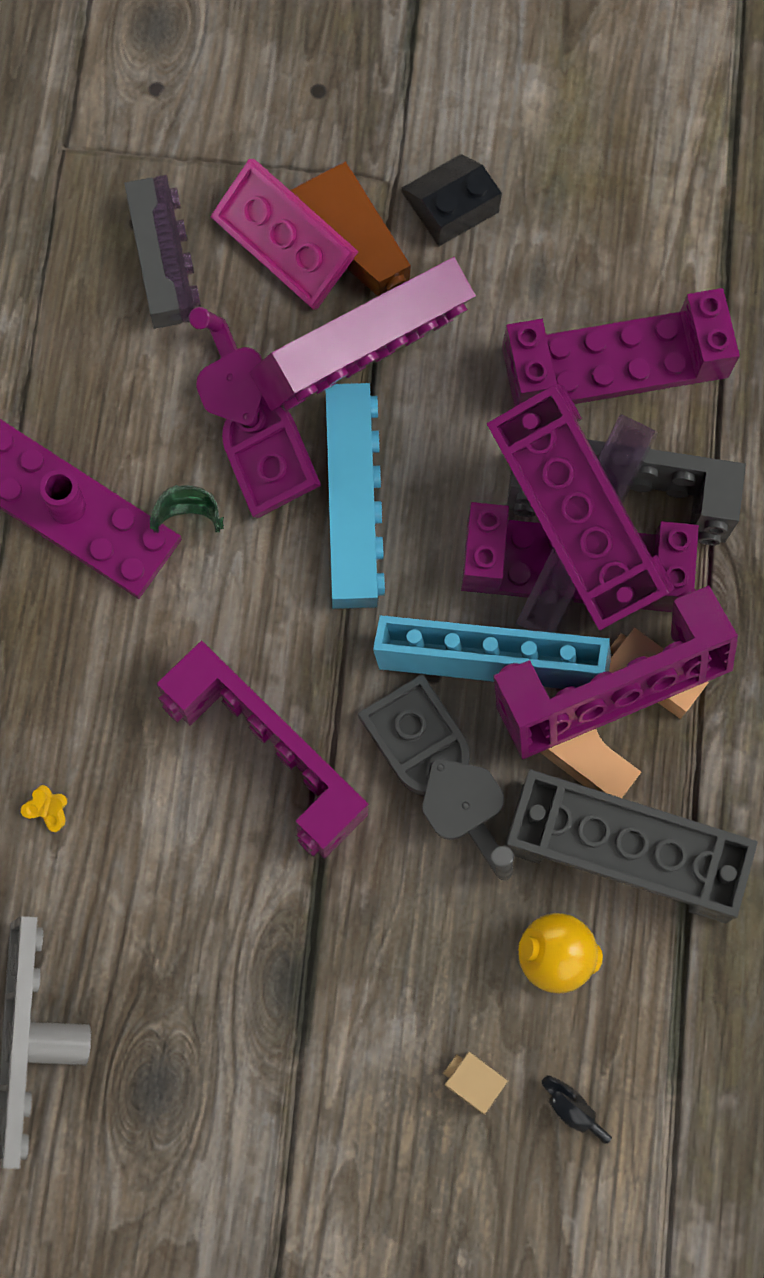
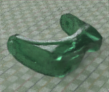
(185, 500)

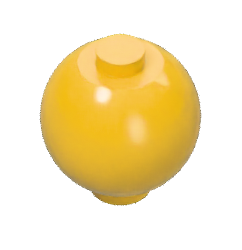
(558, 953)

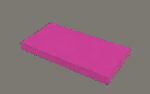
(283, 234)

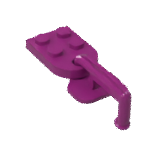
(269, 455)

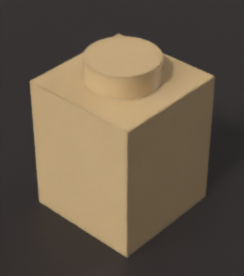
(474, 1081)

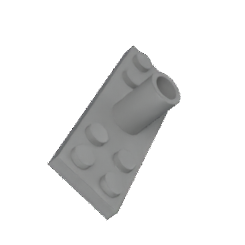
(28, 1041)

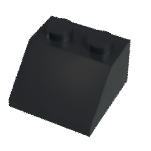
(453, 198)

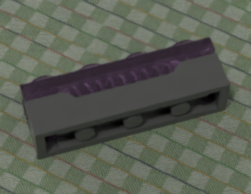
(160, 250)

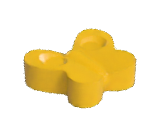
(47, 806)

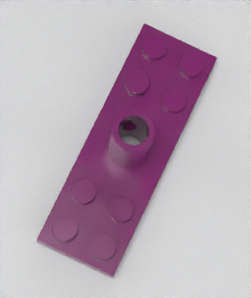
(80, 514)

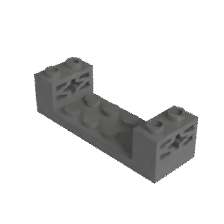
(712, 482)
(631, 845)

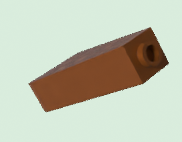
(348, 210)

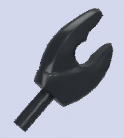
(573, 1108)

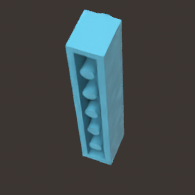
(352, 496)
(483, 651)

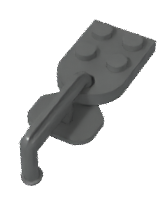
(434, 762)

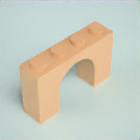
(587, 756)

